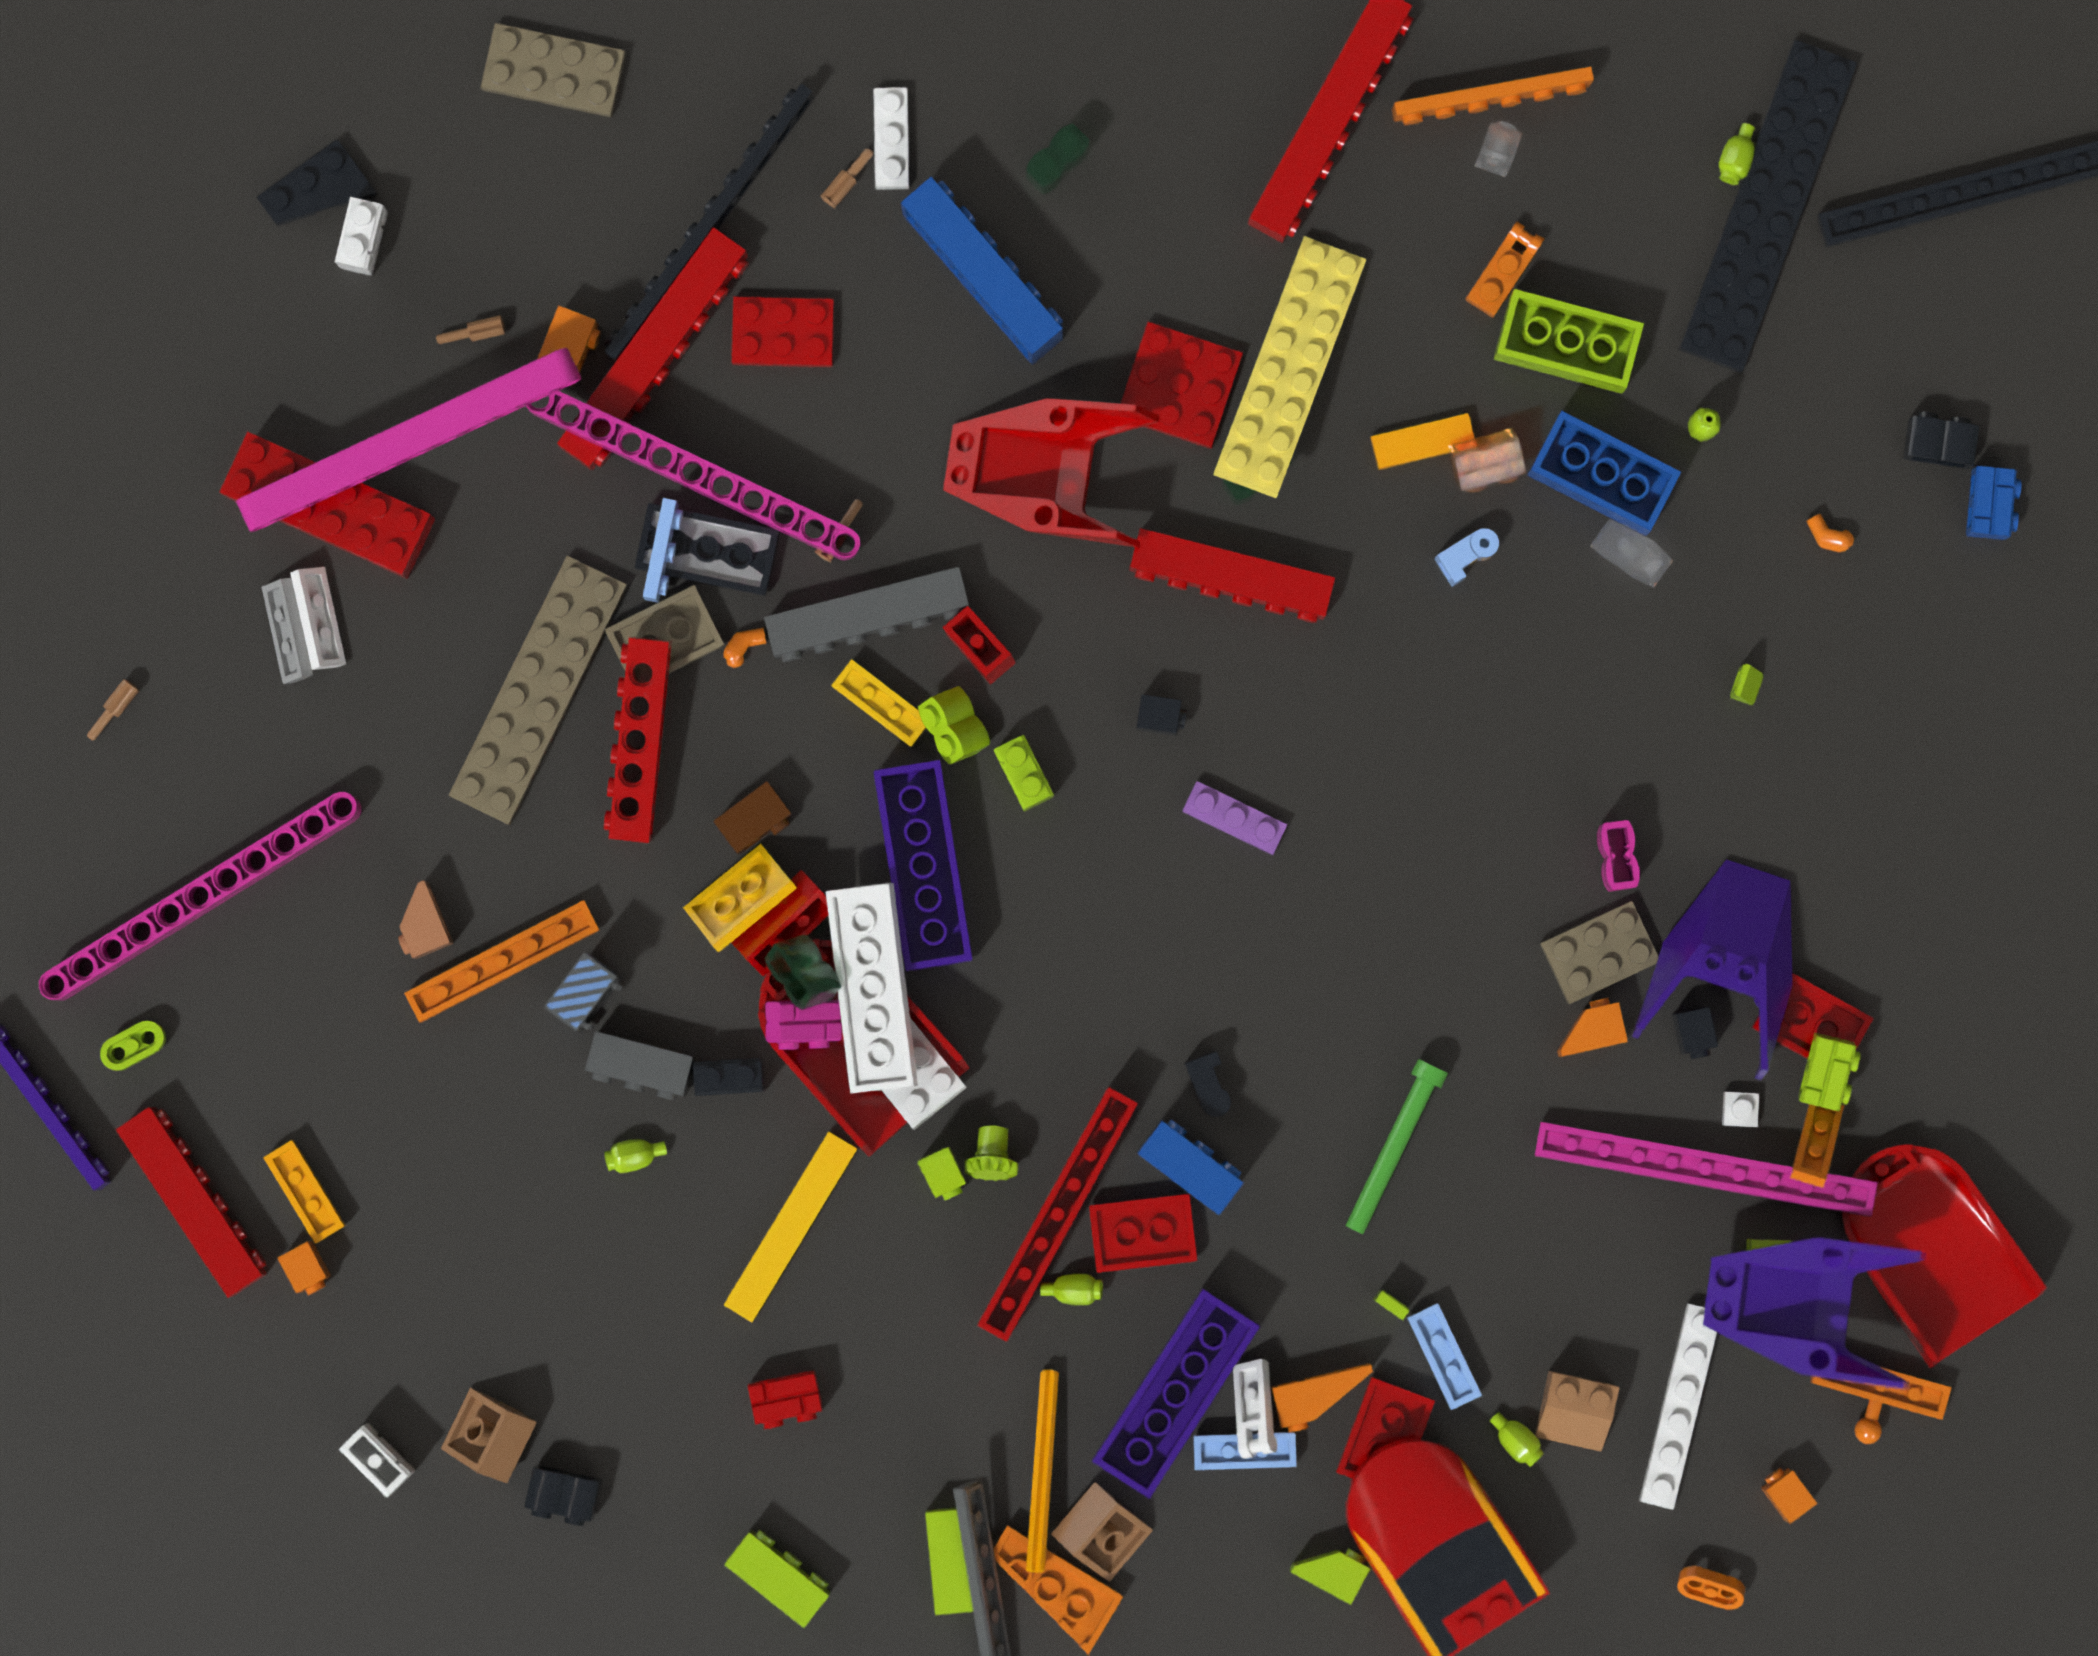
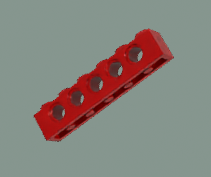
(618, 823)

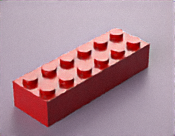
(354, 520)

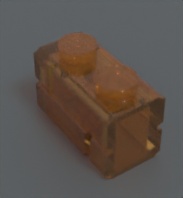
(1487, 460)

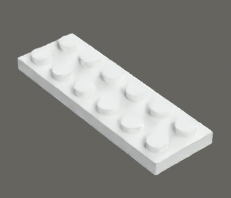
(872, 988)

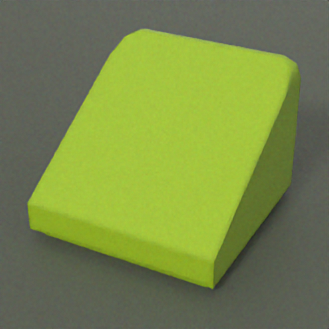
(1746, 684)

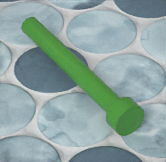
(1426, 1080)

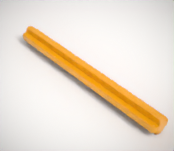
(1042, 1471)

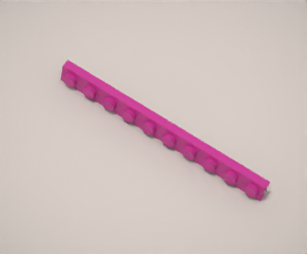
(1701, 1169)

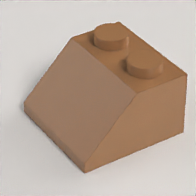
(1576, 1410)
(488, 1435)
(1101, 1532)

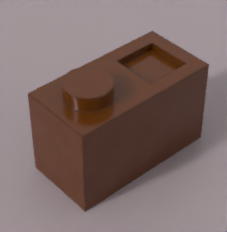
(754, 818)

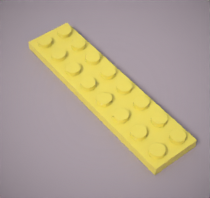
(1289, 367)

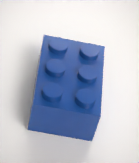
(1191, 1166)

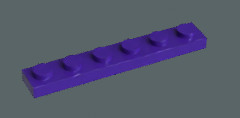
(52, 1114)

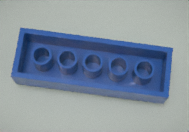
(981, 270)

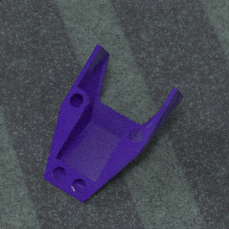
(1735, 939)
(1797, 1302)

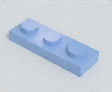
(663, 550)
(1444, 1356)
(1222, 1452)

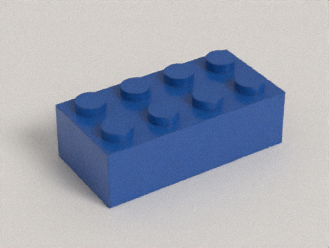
(1604, 473)

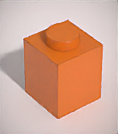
(305, 1268)
(1788, 1494)

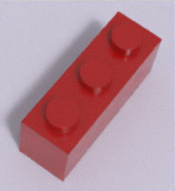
(790, 918)

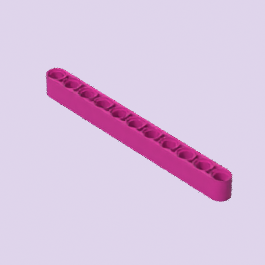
(408, 439)
(704, 485)
(183, 898)

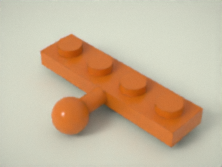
(1921, 1397)

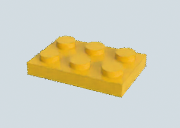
(739, 898)

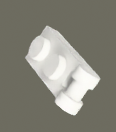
(1253, 1408)

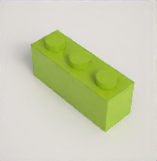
(947, 1562)
(778, 1577)

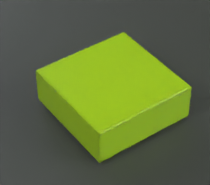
(1391, 1304)

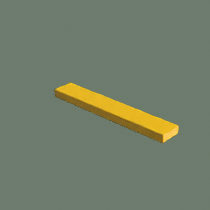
(790, 1227)

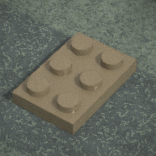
(675, 619)
(1600, 952)

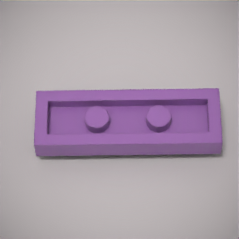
(1234, 818)

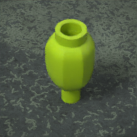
(1737, 156)
(1704, 424)
(633, 1155)
(1074, 1289)
(1517, 1440)

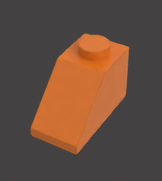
(1595, 1029)

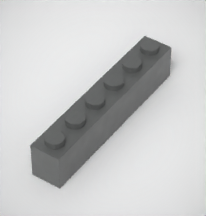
(866, 613)

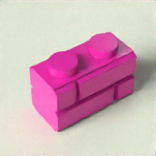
(814, 1025)

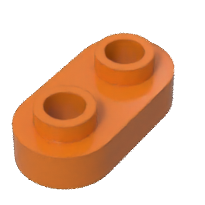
(1711, 1587)

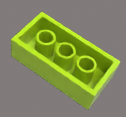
(1568, 341)

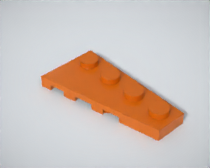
(1064, 1591)

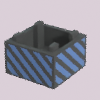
(583, 993)

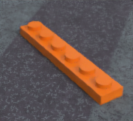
(1479, 98)
(502, 961)

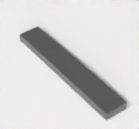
(981, 1569)

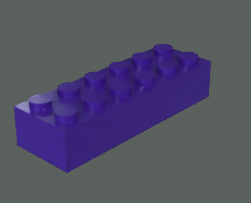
(923, 865)
(1175, 1393)

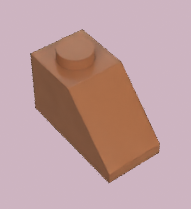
(423, 924)

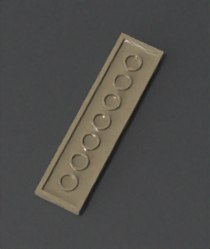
(538, 690)

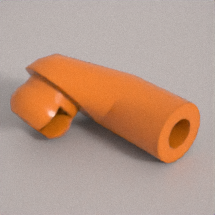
(1828, 538)
(739, 644)

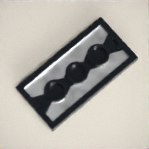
(714, 551)

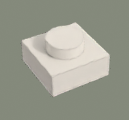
(1740, 1109)

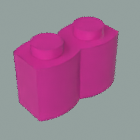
(1619, 865)

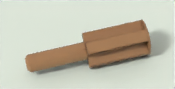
(845, 180)
(475, 330)
(846, 521)
(114, 706)

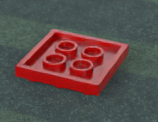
(1182, 383)

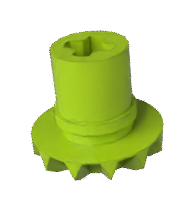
(991, 1158)

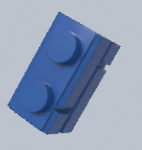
(1992, 503)

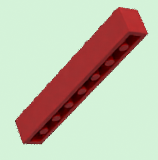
(1329, 116)
(660, 341)
(1057, 1214)

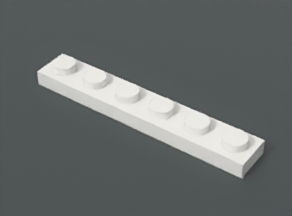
(1678, 1410)

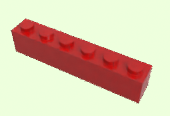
(1231, 574)
(191, 1201)

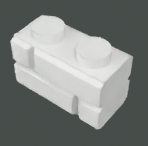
(361, 236)
(377, 1460)

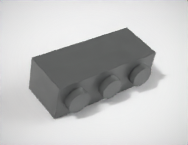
(639, 1065)

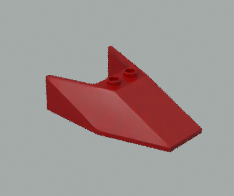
(1037, 464)

